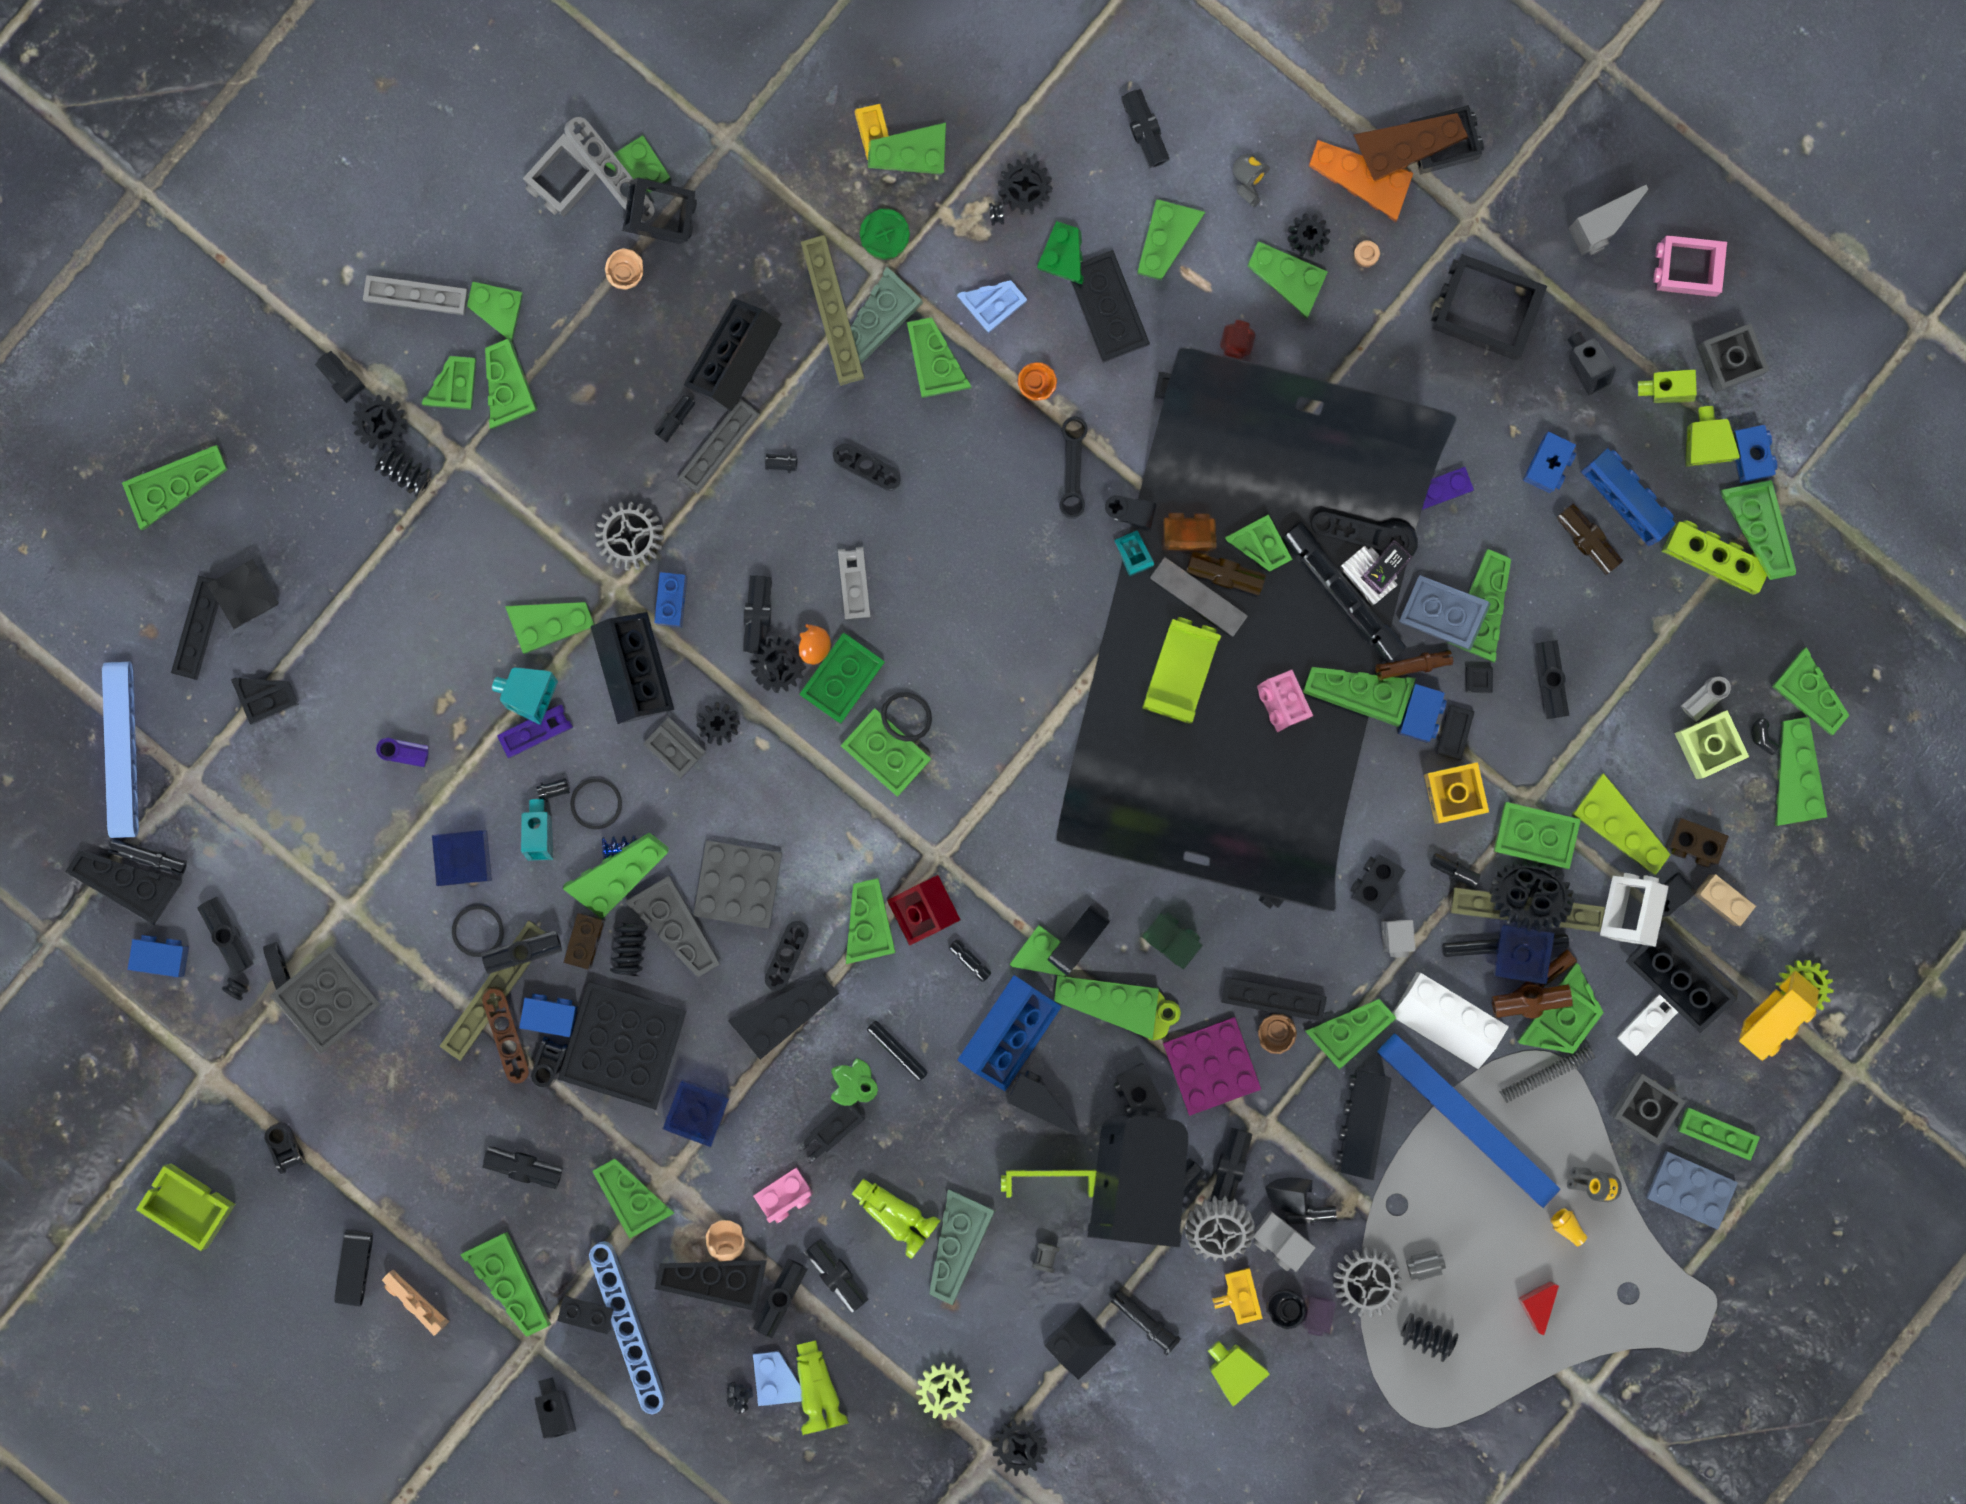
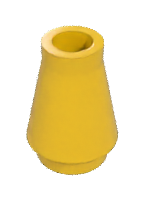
(1568, 1226)

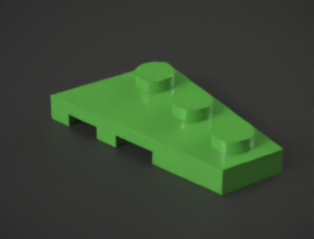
(910, 151)
(508, 387)
(1808, 691)
(869, 924)
(1351, 1032)

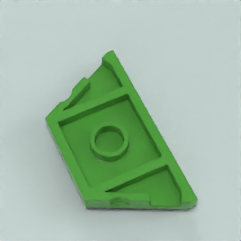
(1568, 1026)

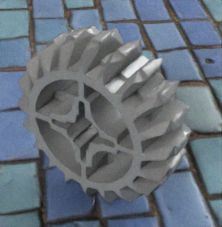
(617, 538)
(1205, 1235)
(1389, 1287)

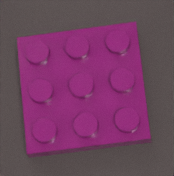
(1211, 1066)

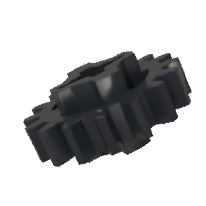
(1034, 188)
(377, 432)
(771, 656)
(1029, 1440)

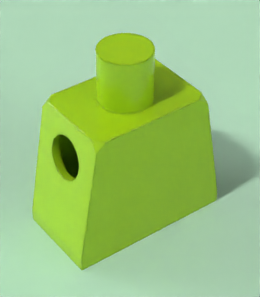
(1681, 385)
(1710, 440)
(1235, 1371)

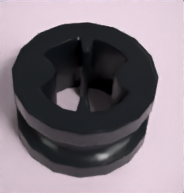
(996, 213)
(235, 989)

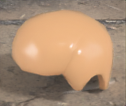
(624, 269)
(725, 1240)

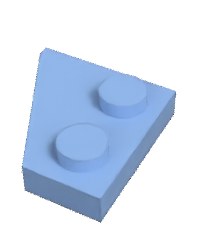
(993, 303)
(774, 1379)

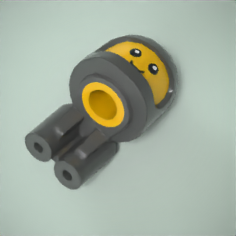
(1249, 173)
(1599, 1185)

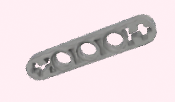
(598, 163)

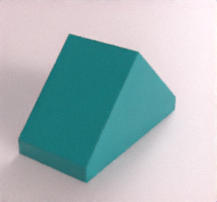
(1134, 553)

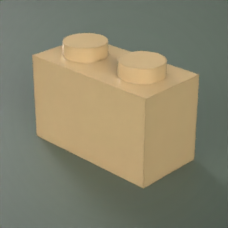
(1724, 900)

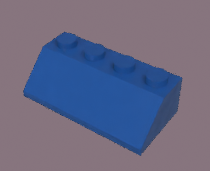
(1628, 497)
(1009, 1033)

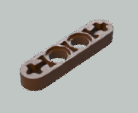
(502, 1036)

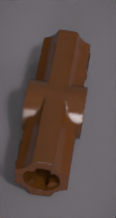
(1531, 1001)

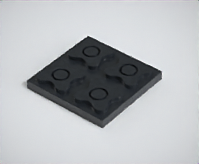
(622, 1045)

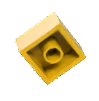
(1456, 793)

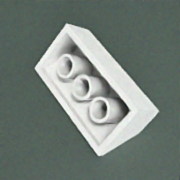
(1449, 1020)

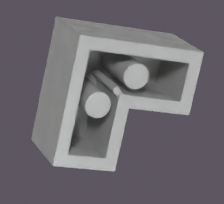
(1284, 1241)

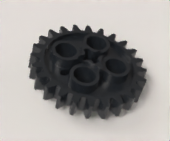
(1549, 905)

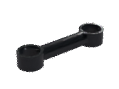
(1073, 467)

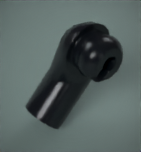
(1761, 736)

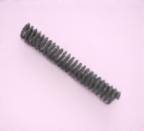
(1550, 1068)

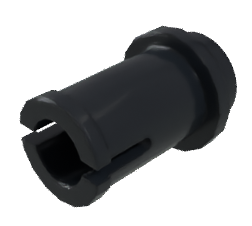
(781, 462)
(551, 789)

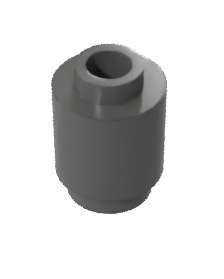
(1425, 1265)

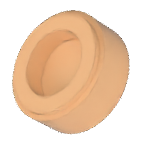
(1366, 254)

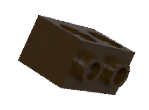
(1697, 837)
(584, 941)

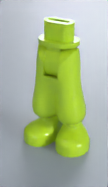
(895, 1215)
(817, 1390)

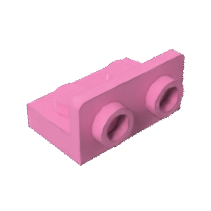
(1284, 700)
(783, 1195)

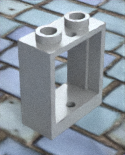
(576, 193)

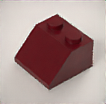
(923, 910)

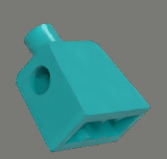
(526, 692)
(536, 843)

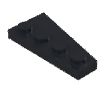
(128, 886)
(778, 1018)

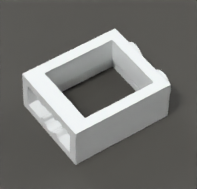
(1650, 913)

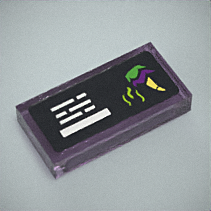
(1386, 567)

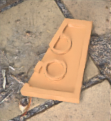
(414, 1302)

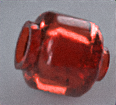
(1237, 339)

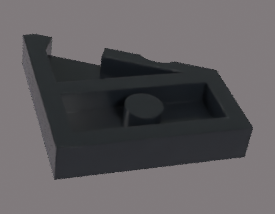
(264, 697)

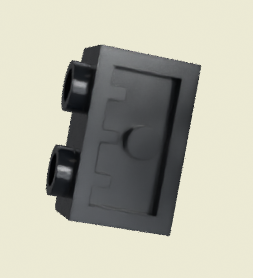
(585, 1315)

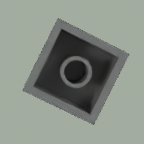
(1733, 358)
(1647, 1108)

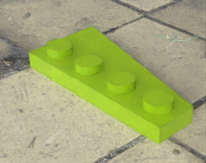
(1617, 822)

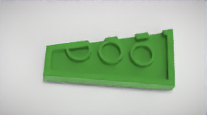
(170, 485)
(1761, 523)
(1490, 585)
(1361, 692)
(1800, 786)
(616, 876)
(1115, 1003)
(506, 1277)

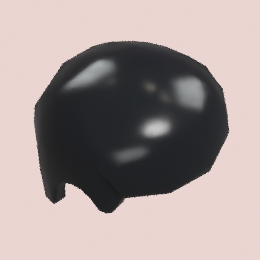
(1286, 1309)

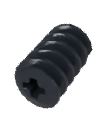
(404, 472)
(628, 949)
(1428, 1337)

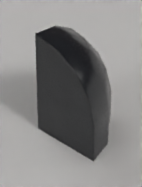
(1290, 1194)

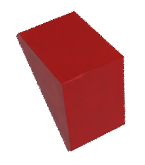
(1539, 1305)

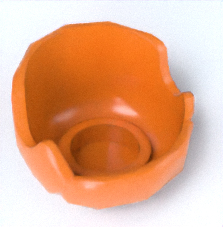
(1037, 381)
(814, 644)

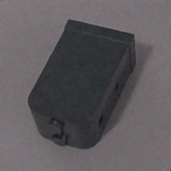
(1140, 1180)

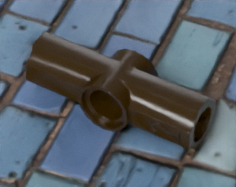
(1589, 539)
(1226, 573)

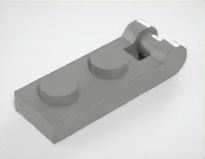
(854, 584)

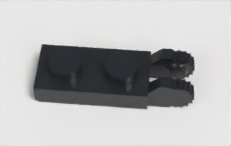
(833, 1130)

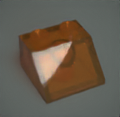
(1189, 533)

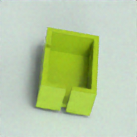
(185, 1207)

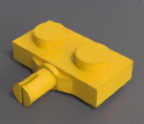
(1240, 1296)

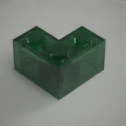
(1172, 941)

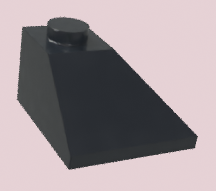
(1079, 1343)

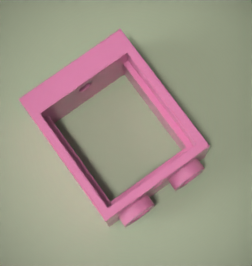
(1716, 266)

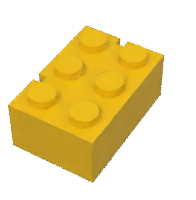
(1779, 1016)

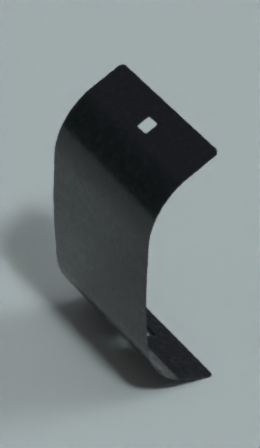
(1229, 783)

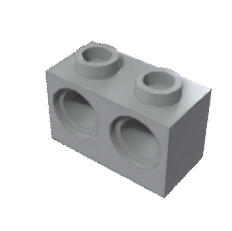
(1398, 937)

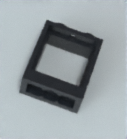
(1474, 142)
(635, 205)

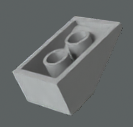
(1598, 226)

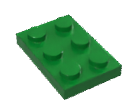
(842, 678)

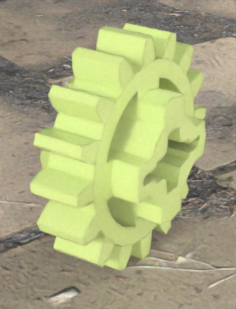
(955, 1395)

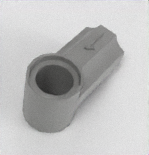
(1705, 699)

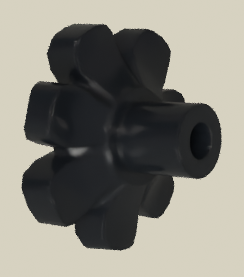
(738, 1397)

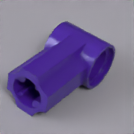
(405, 752)

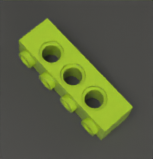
(1678, 547)

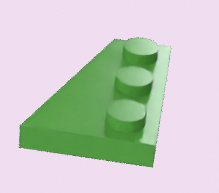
(1166, 236)
(1289, 276)
(934, 362)
(548, 623)
(630, 1199)

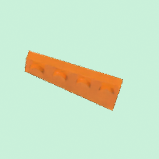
(1353, 174)

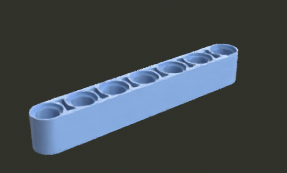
(120, 749)
(626, 1340)

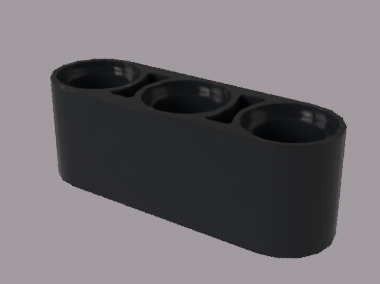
(1078, 940)
(353, 1268)

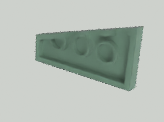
(883, 313)
(960, 1238)

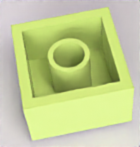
(1711, 745)

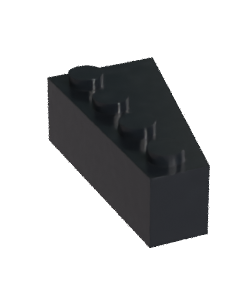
(719, 1282)

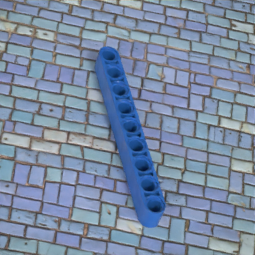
(1468, 1120)

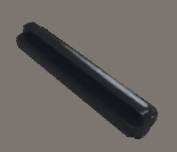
(897, 1050)

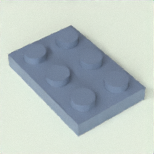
(1444, 612)
(1691, 1190)

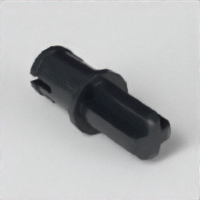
(675, 418)
(1455, 870)
(1313, 1215)

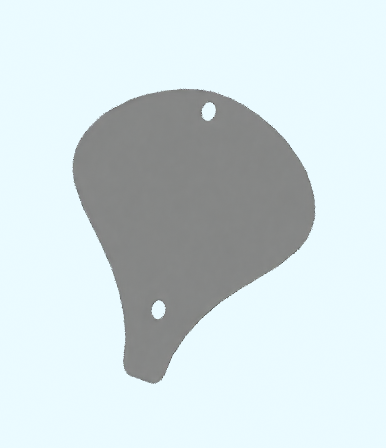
(1505, 1246)

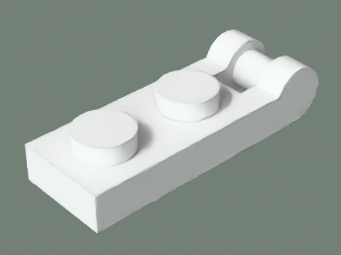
(1646, 1025)

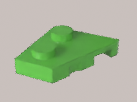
(496, 306)
(1262, 543)

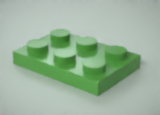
(885, 757)
(1537, 835)

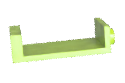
(1181, 670)
(1006, 1180)

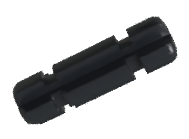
(969, 960)

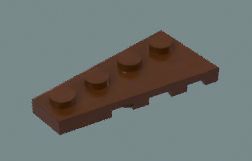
(1405, 144)

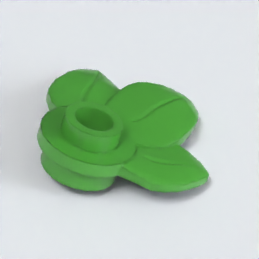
(850, 1082)

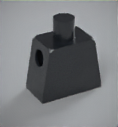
(1590, 363)
(558, 1421)

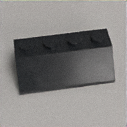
(733, 354)
(632, 667)
(1683, 978)
(1363, 1124)

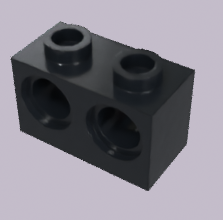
(1382, 887)

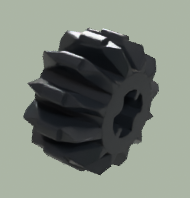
(1300, 229)
(724, 730)

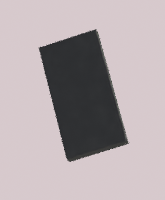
(1109, 308)

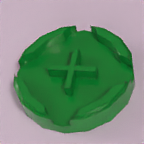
(884, 234)

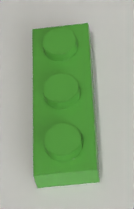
(1718, 1133)

